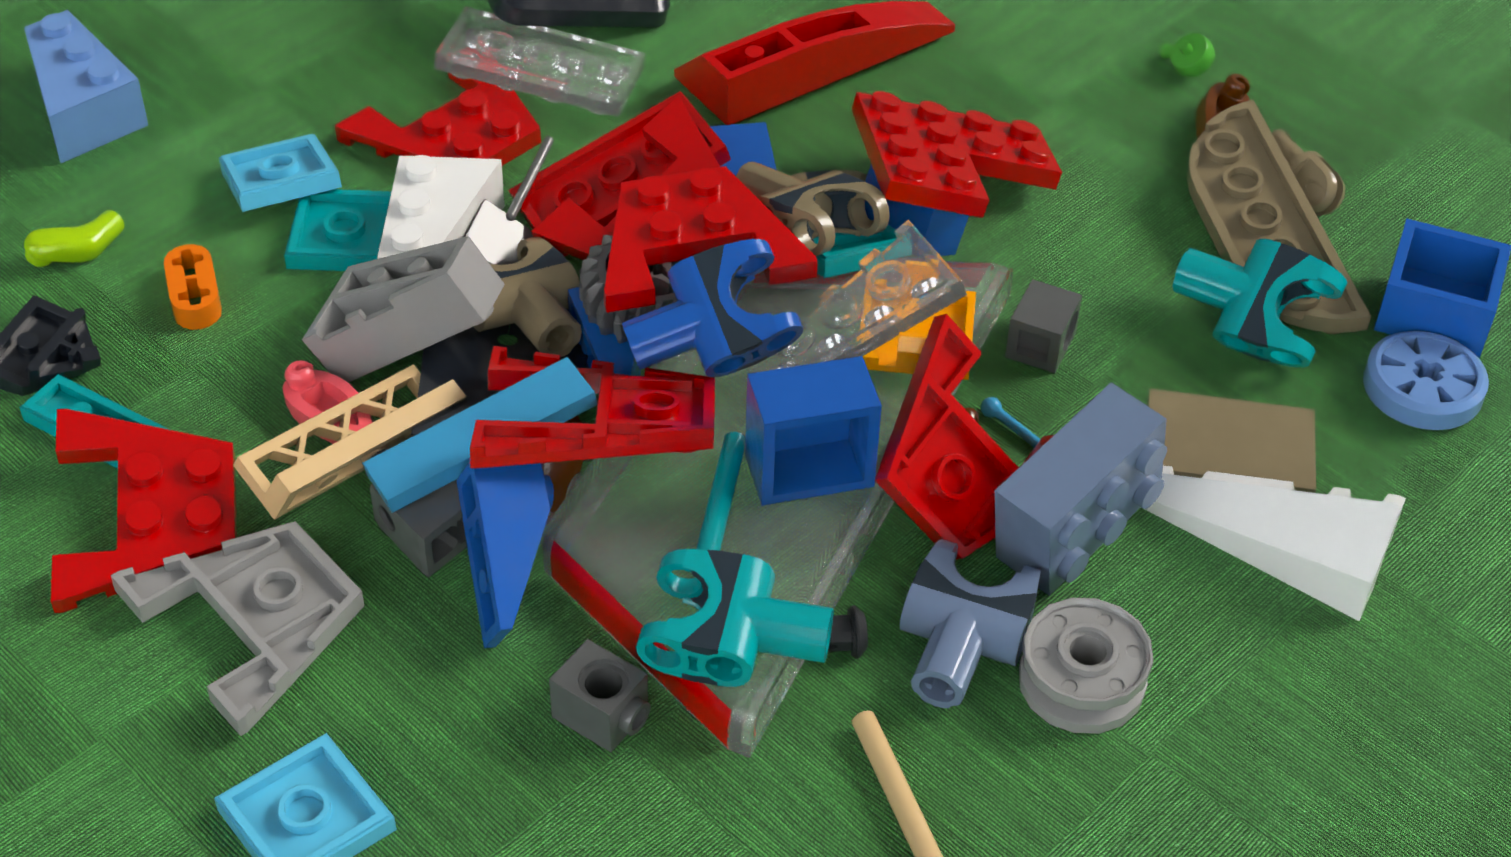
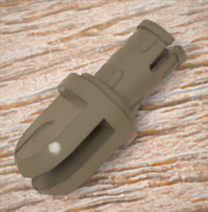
(1315, 175)

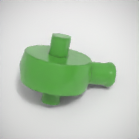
(1190, 54)

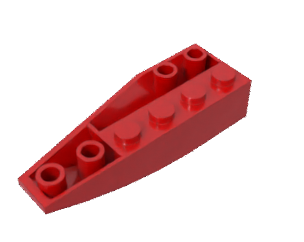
(807, 55)

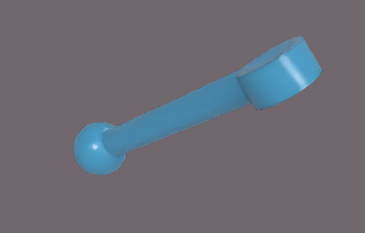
(992, 407)

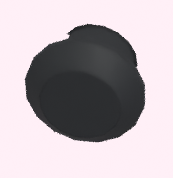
(849, 633)

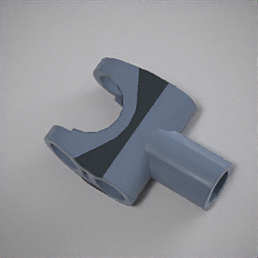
(963, 623)

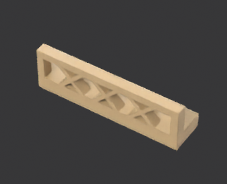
(340, 461)

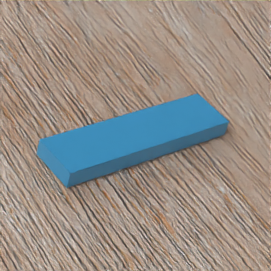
(443, 450)

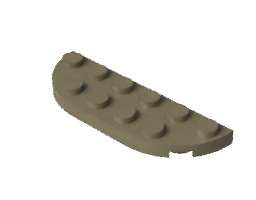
(1252, 194)

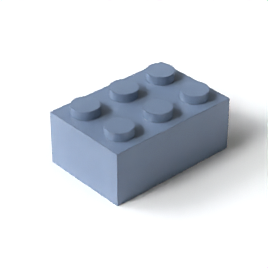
(1081, 488)

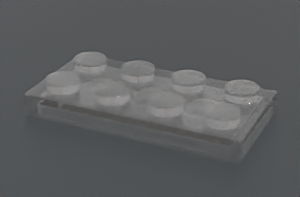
(540, 62)

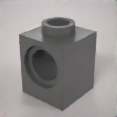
(1043, 326)
(600, 696)

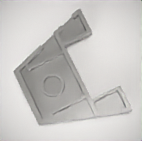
(274, 595)

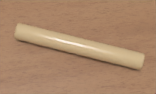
(895, 786)

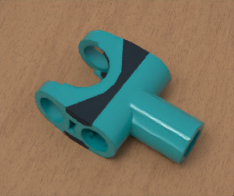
(1257, 295)
(731, 620)

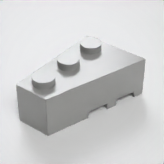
(402, 306)

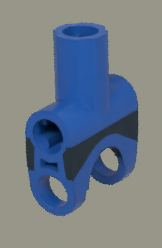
(708, 314)

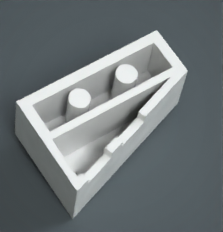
(437, 200)

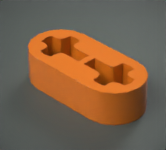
(183, 288)

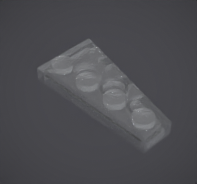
(884, 297)

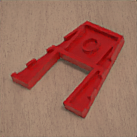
(633, 416)

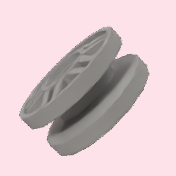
(1085, 665)

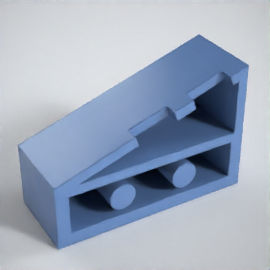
(83, 86)

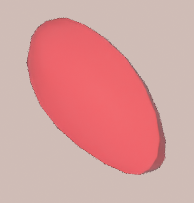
(315, 391)

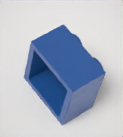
(1444, 284)
(812, 430)

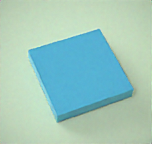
(279, 172)
(306, 806)

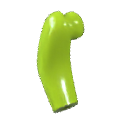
(73, 243)

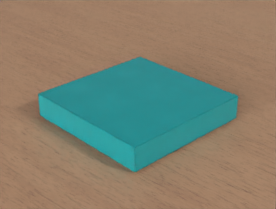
(336, 229)

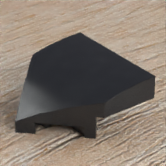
(42, 344)

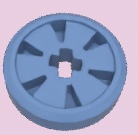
(1425, 380)

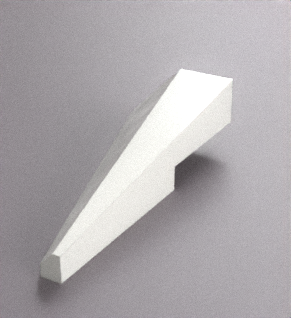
(1306, 539)

